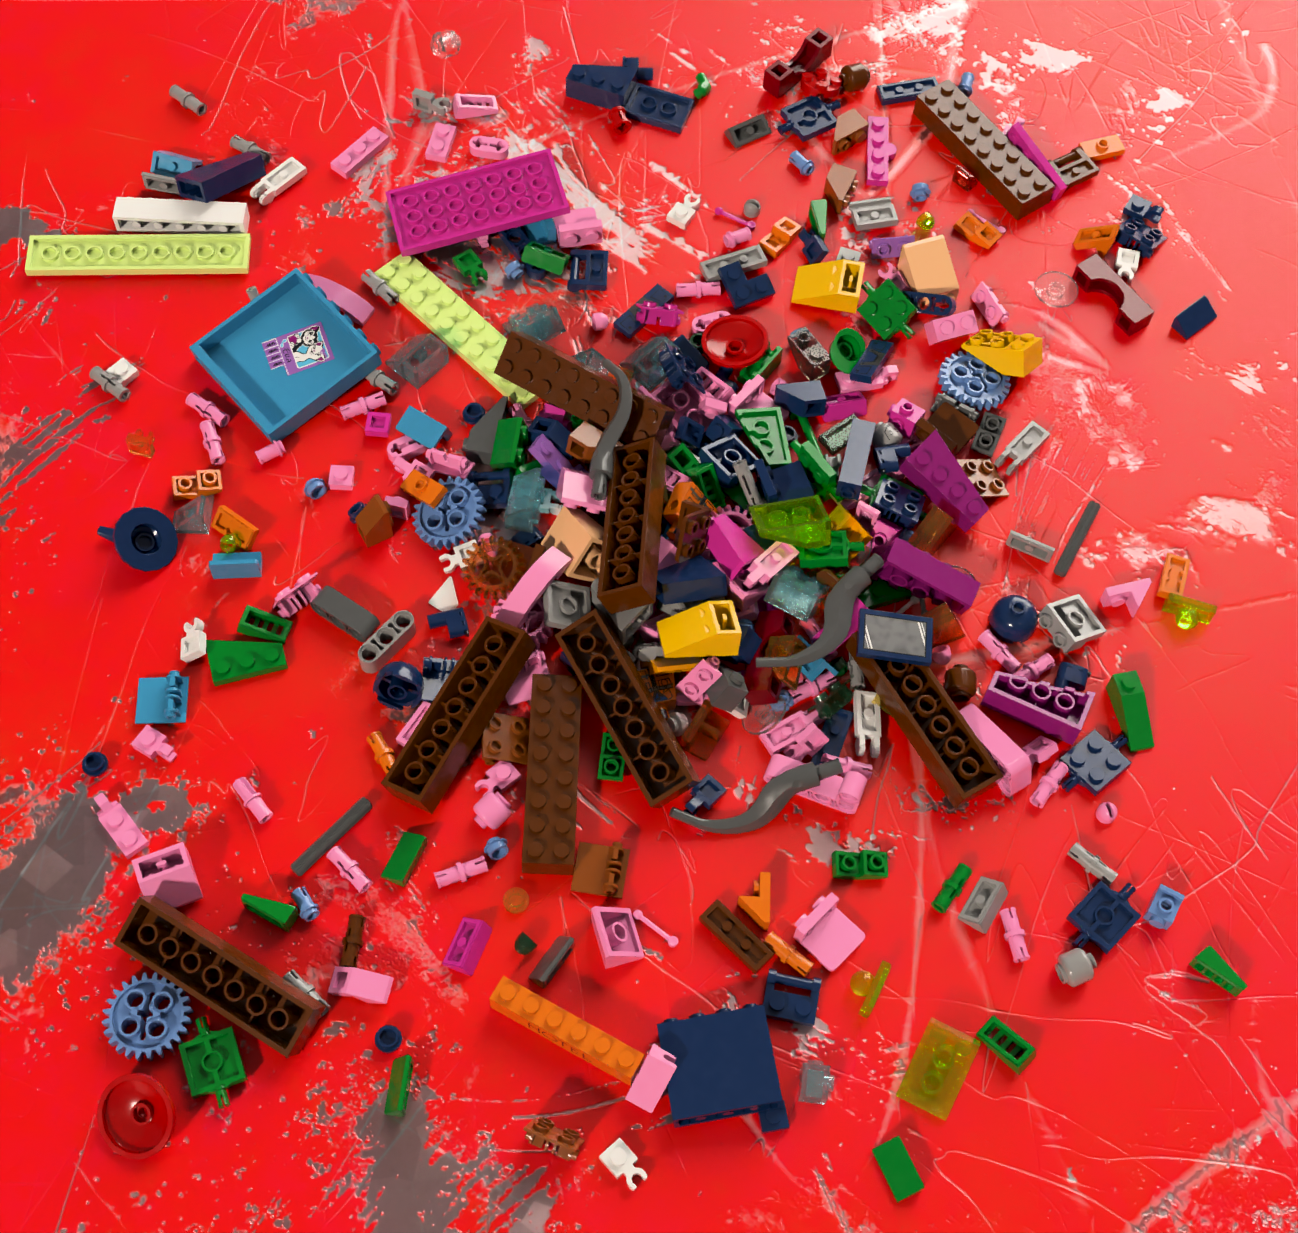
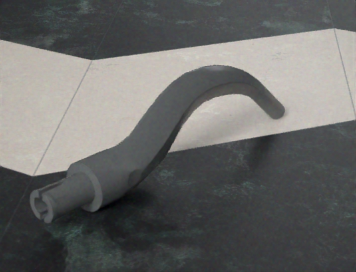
(602, 459)
(837, 616)
(769, 802)

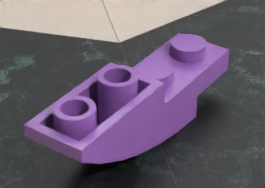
(550, 459)

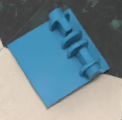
(162, 699)

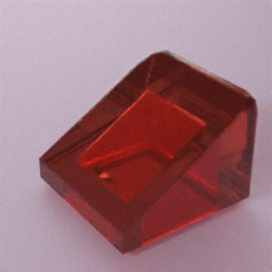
(964, 178)

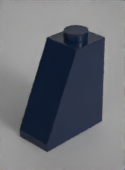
(690, 581)

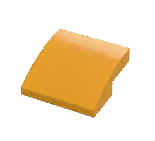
(843, 520)
(670, 665)

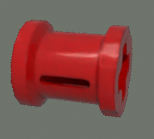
(619, 120)

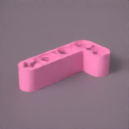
(1005, 753)
(835, 792)

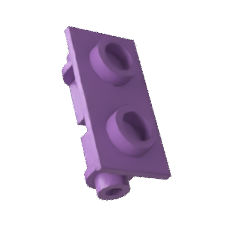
(889, 246)

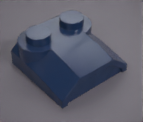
(723, 455)

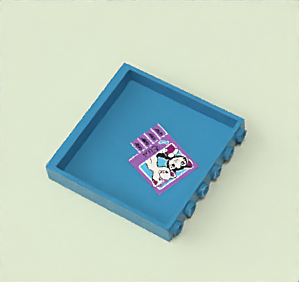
(286, 355)

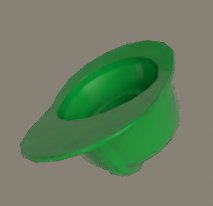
(846, 349)

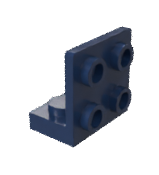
(782, 482)

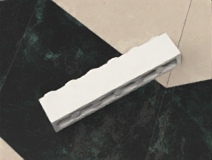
(180, 216)

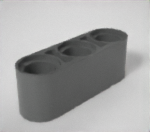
(345, 613)

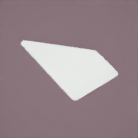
(445, 597)

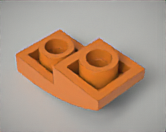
(203, 483)

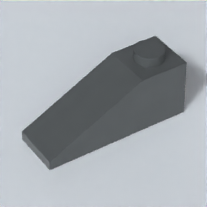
(482, 435)
(728, 689)

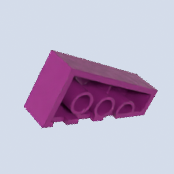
(944, 482)
(926, 576)
(1039, 705)

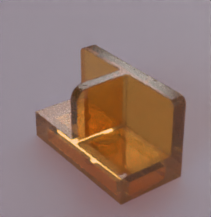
(704, 732)

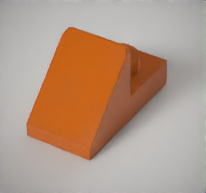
(1096, 237)
(758, 907)

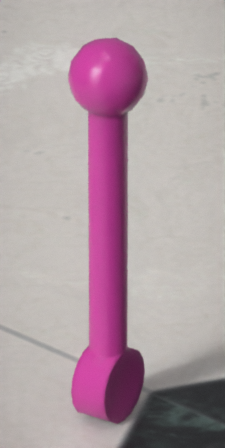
(751, 225)

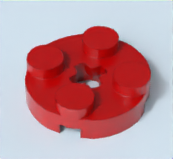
(820, 83)

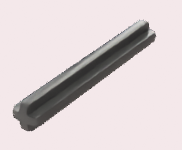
(1077, 538)
(331, 836)

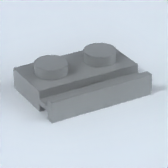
(873, 213)

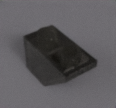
(809, 354)

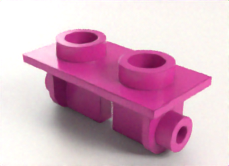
(667, 314)

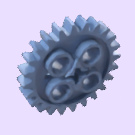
(973, 381)
(449, 513)
(123, 1014)

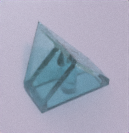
(194, 516)

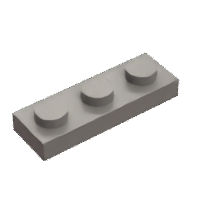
(749, 259)

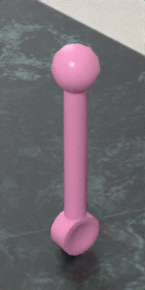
(1001, 229)
(672, 940)

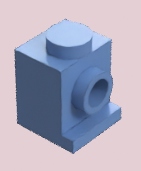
(1166, 898)

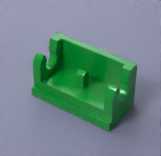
(763, 367)

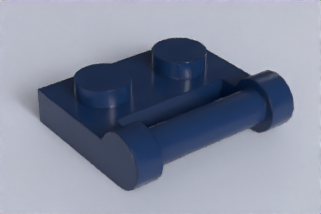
(595, 270)
(494, 494)
(790, 1006)

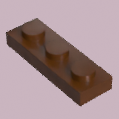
(736, 936)

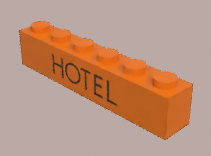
(566, 1030)

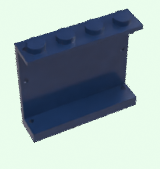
(721, 1065)

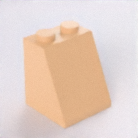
(929, 269)
(579, 539)

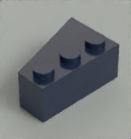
(601, 84)

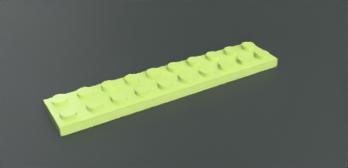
(138, 254)
(452, 321)

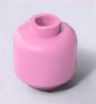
(492, 810)

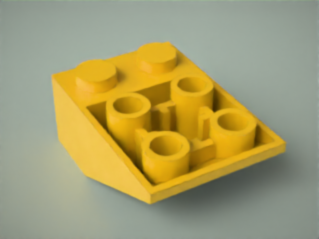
(829, 285)
(1006, 352)
(701, 631)

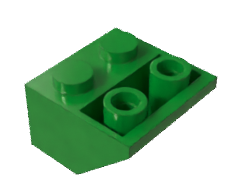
(510, 444)

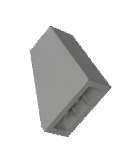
(624, 622)

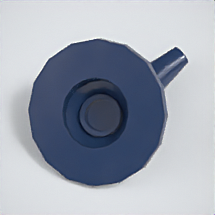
(143, 538)

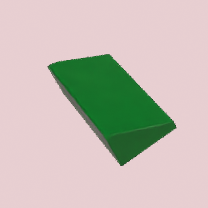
(545, 257)
(404, 858)
(399, 1086)
(898, 1169)

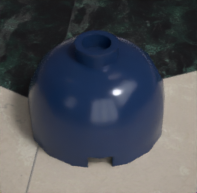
(1013, 619)
(399, 685)

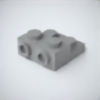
(565, 604)
(1070, 623)

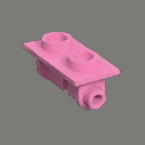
(989, 306)
(449, 464)
(700, 678)

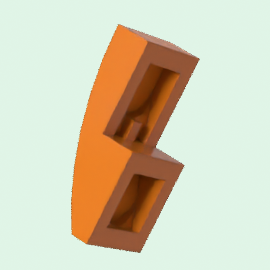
(980, 234)
(780, 237)

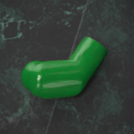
(704, 86)

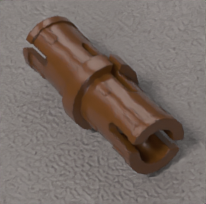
(352, 941)

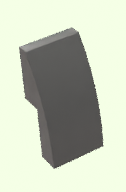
(988, 434)

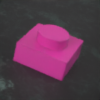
(378, 424)

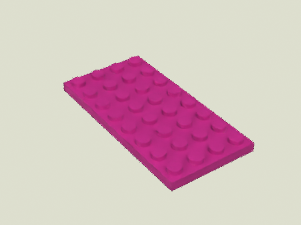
(477, 202)

